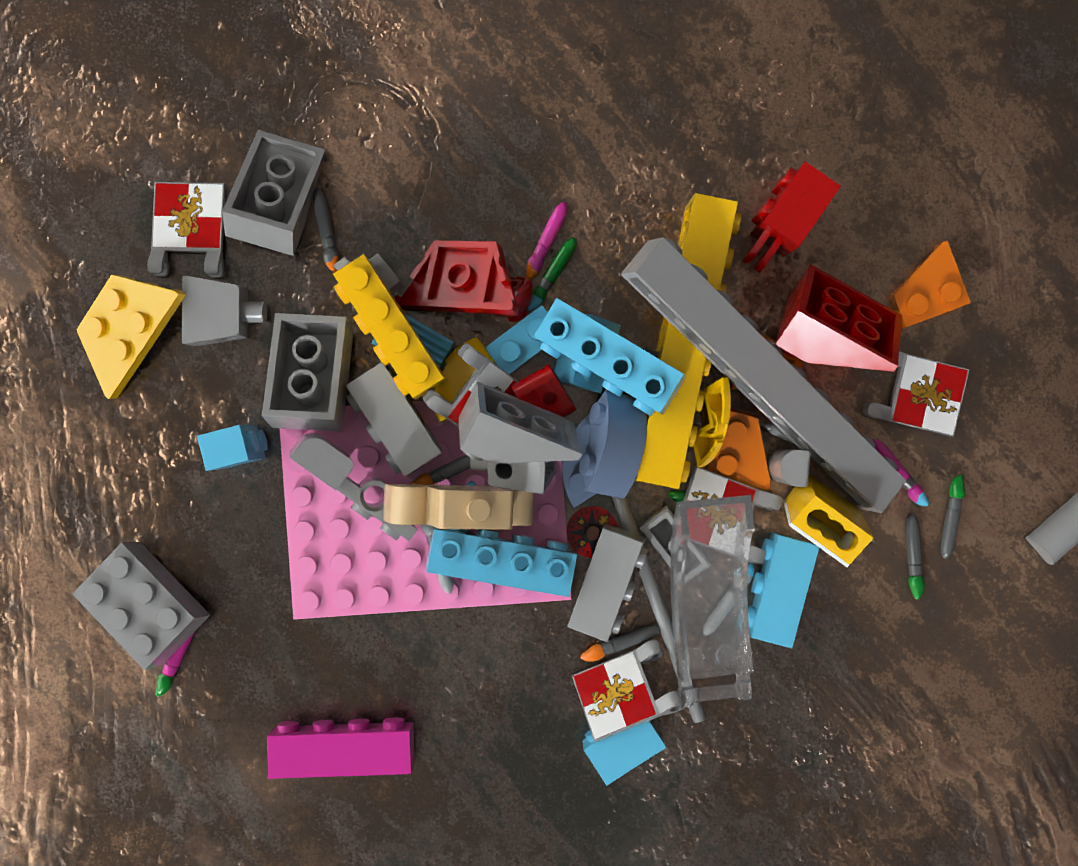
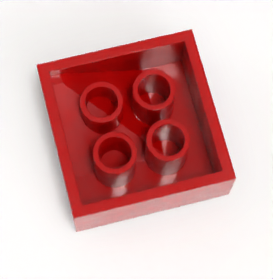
(838, 325)

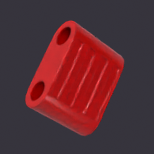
(545, 391)

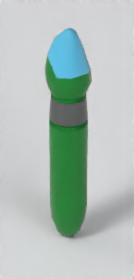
(552, 273)

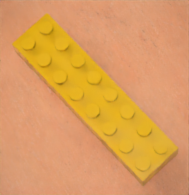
(704, 243)

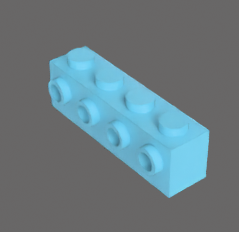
(610, 357)
(502, 561)

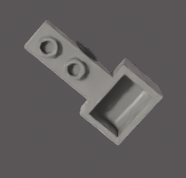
(332, 467)

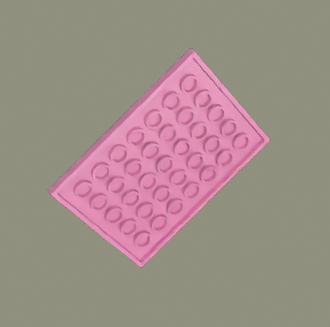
(354, 567)

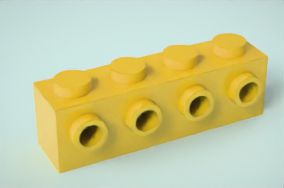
(389, 326)

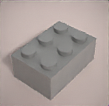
(308, 372)
(141, 604)

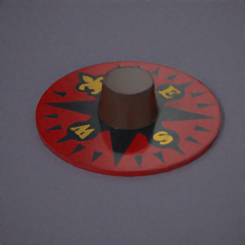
(585, 529)

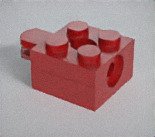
(790, 216)

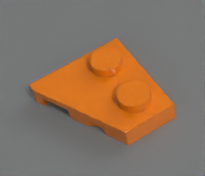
(931, 288)
(742, 452)

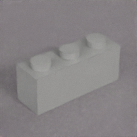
(393, 420)
(608, 583)

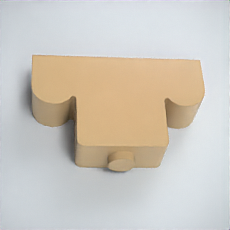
(457, 506)

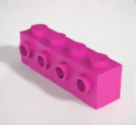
(341, 749)

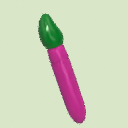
(166, 678)

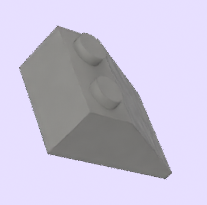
(273, 193)
(514, 431)

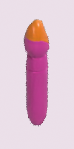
(546, 240)

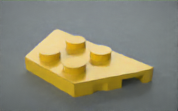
(124, 328)

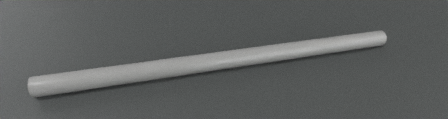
(655, 598)

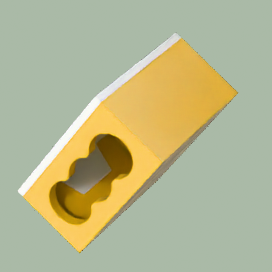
(827, 520)

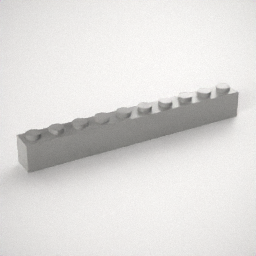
(762, 373)

